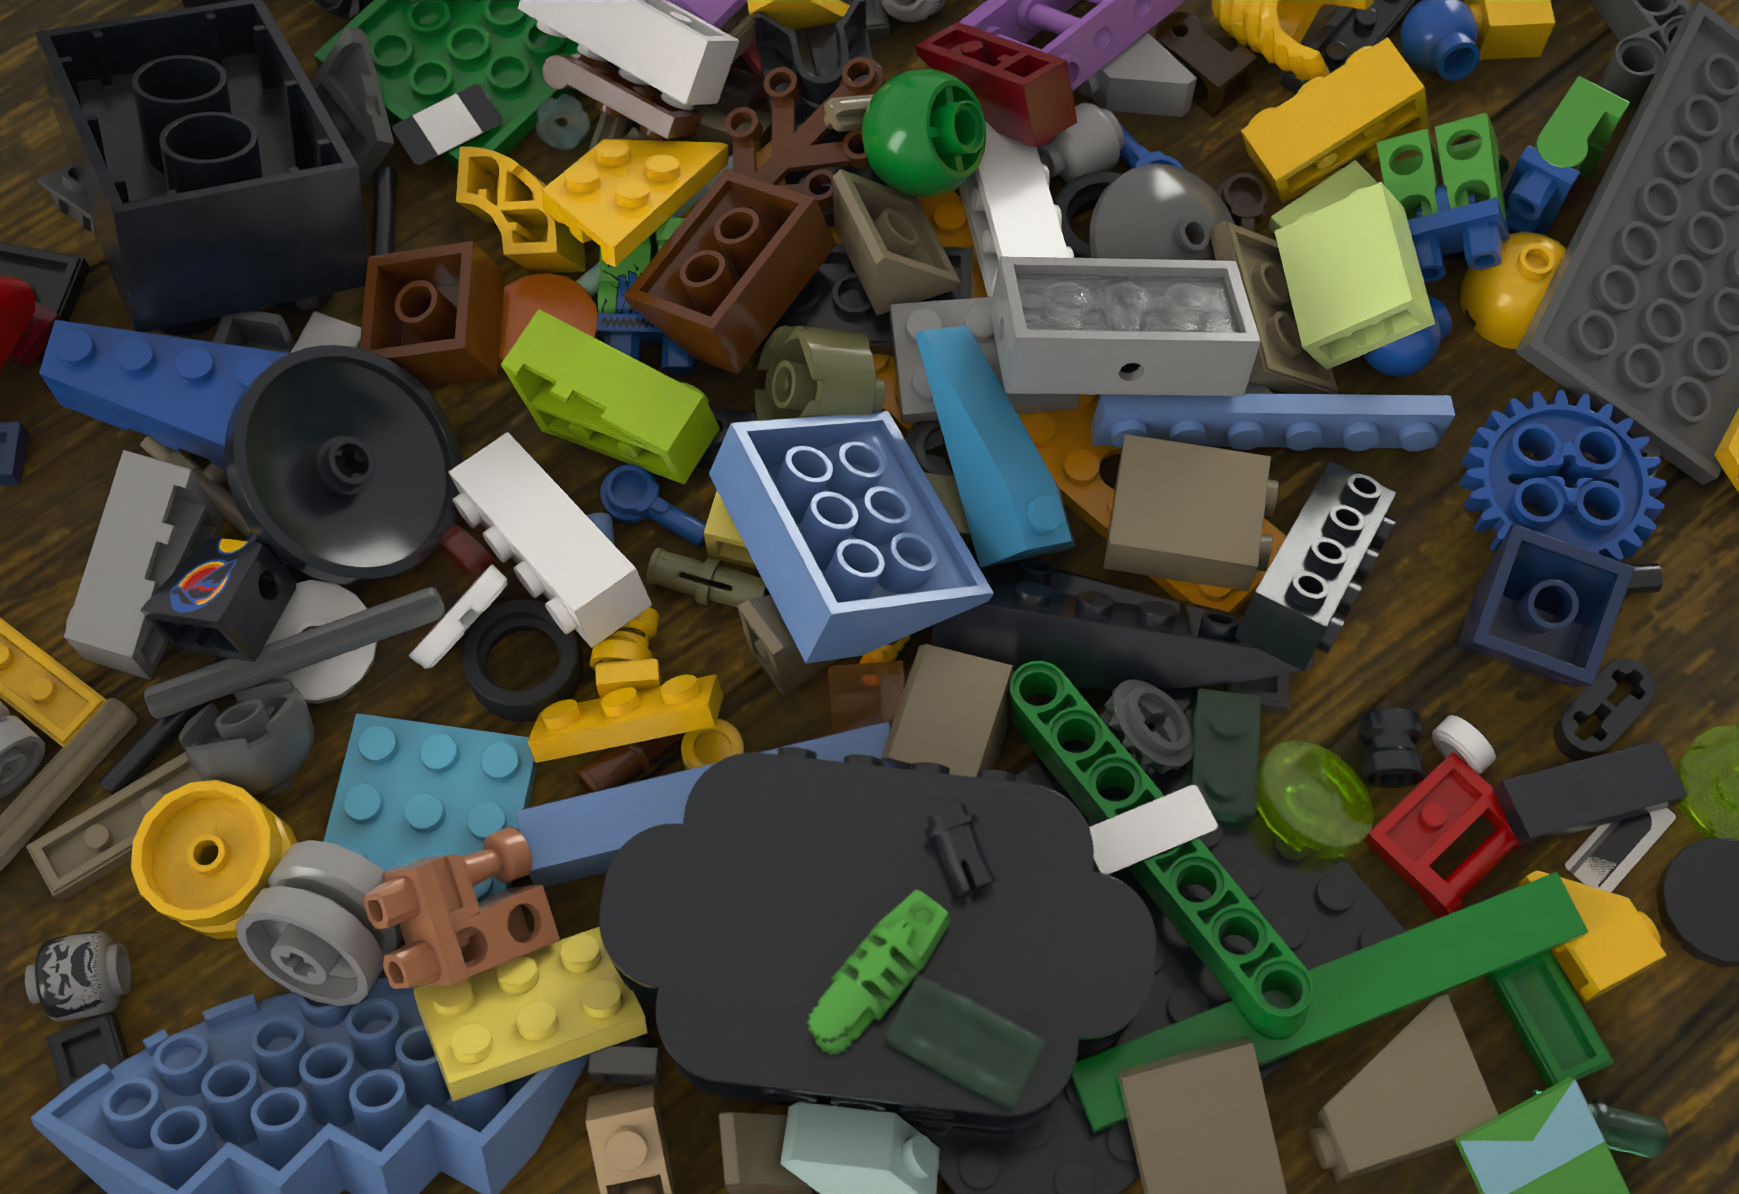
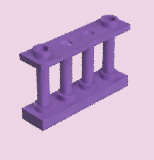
(1085, 41)

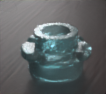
(562, 136)

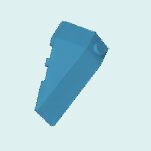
(1000, 475)

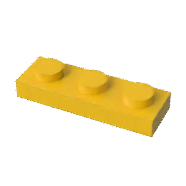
(626, 717)

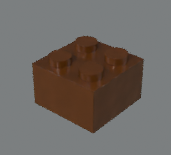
(435, 312)

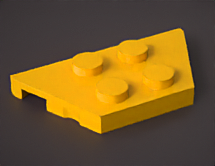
(630, 189)

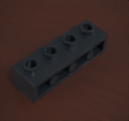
(1319, 568)

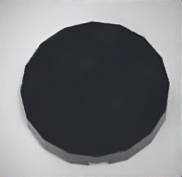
(1701, 900)

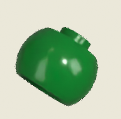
(924, 133)

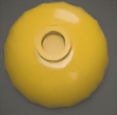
(1508, 295)

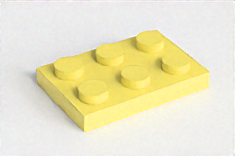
(529, 1014)

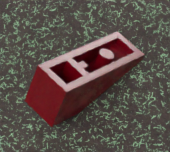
(1018, 87)

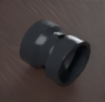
(1391, 748)

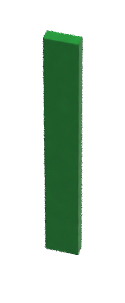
(1358, 986)

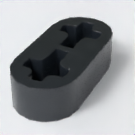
(1594, 701)

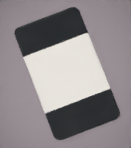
(447, 124)

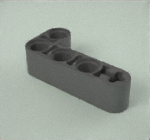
(1644, 36)

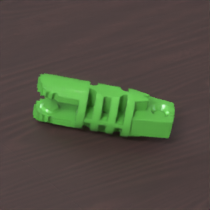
(878, 972)

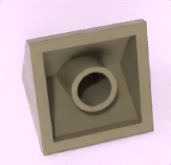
(889, 243)
(951, 712)

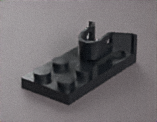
(817, 60)

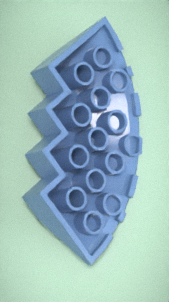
(299, 1104)

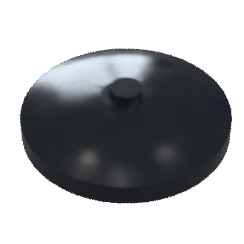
(342, 464)

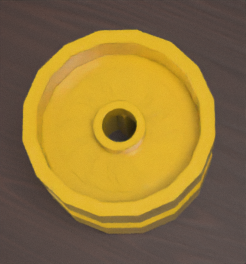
(207, 855)

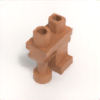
(441, 918)

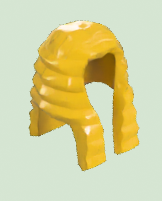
(1277, 30)

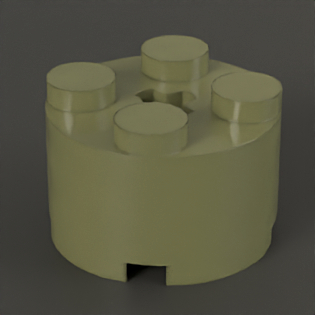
(817, 374)

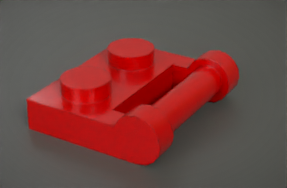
(1430, 822)

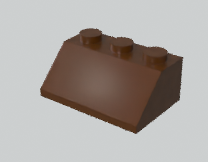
(733, 268)

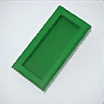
(1550, 1019)

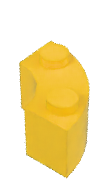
(513, 200)

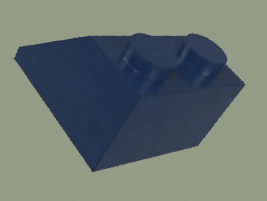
(1546, 607)

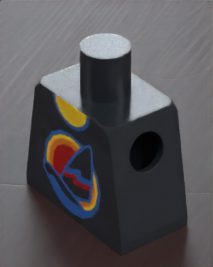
(223, 599)

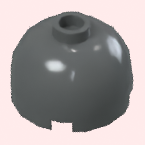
(253, 741)

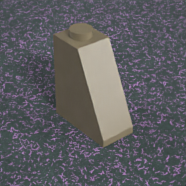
(1405, 1100)

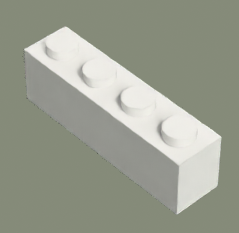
(648, 41)
(1011, 206)
(550, 540)

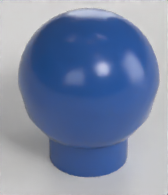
(1441, 38)
(1414, 351)

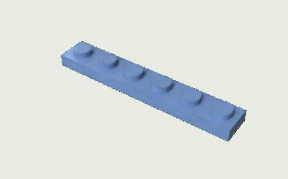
(1276, 420)

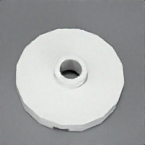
(312, 606)

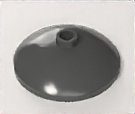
(1150, 211)

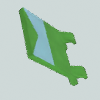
(1542, 1148)

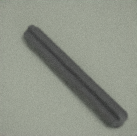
(295, 652)

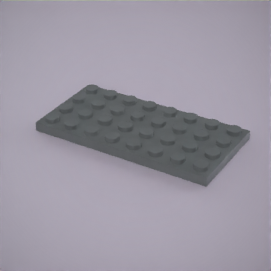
(1652, 273)

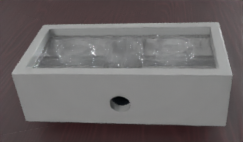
(1122, 326)

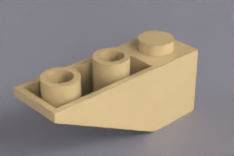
(629, 1142)

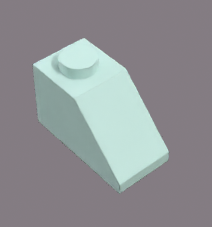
(858, 1151)

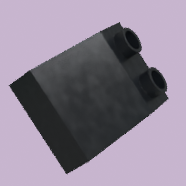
(206, 164)

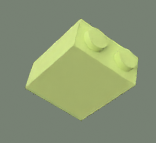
(1353, 276)

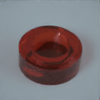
(466, 551)

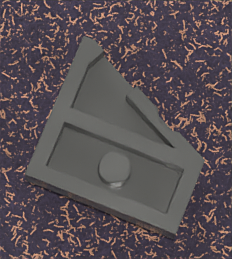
(354, 100)

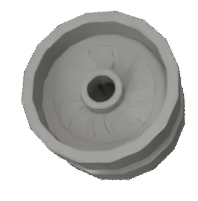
(314, 926)

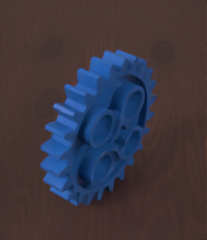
(1563, 478)

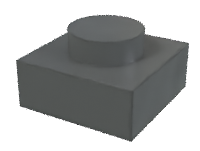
(627, 1064)

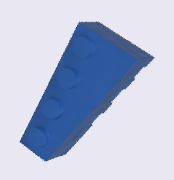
(152, 382)

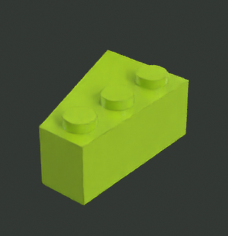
(609, 399)

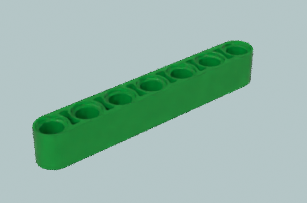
(1164, 874)

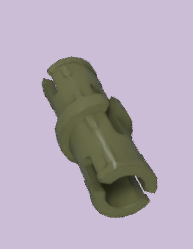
(671, 572)

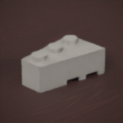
(145, 533)

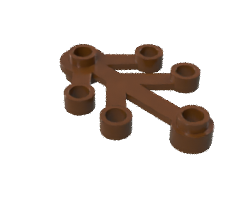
(799, 148)

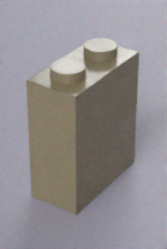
(1190, 513)

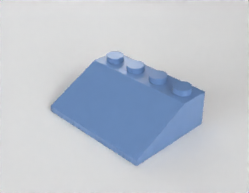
(844, 531)

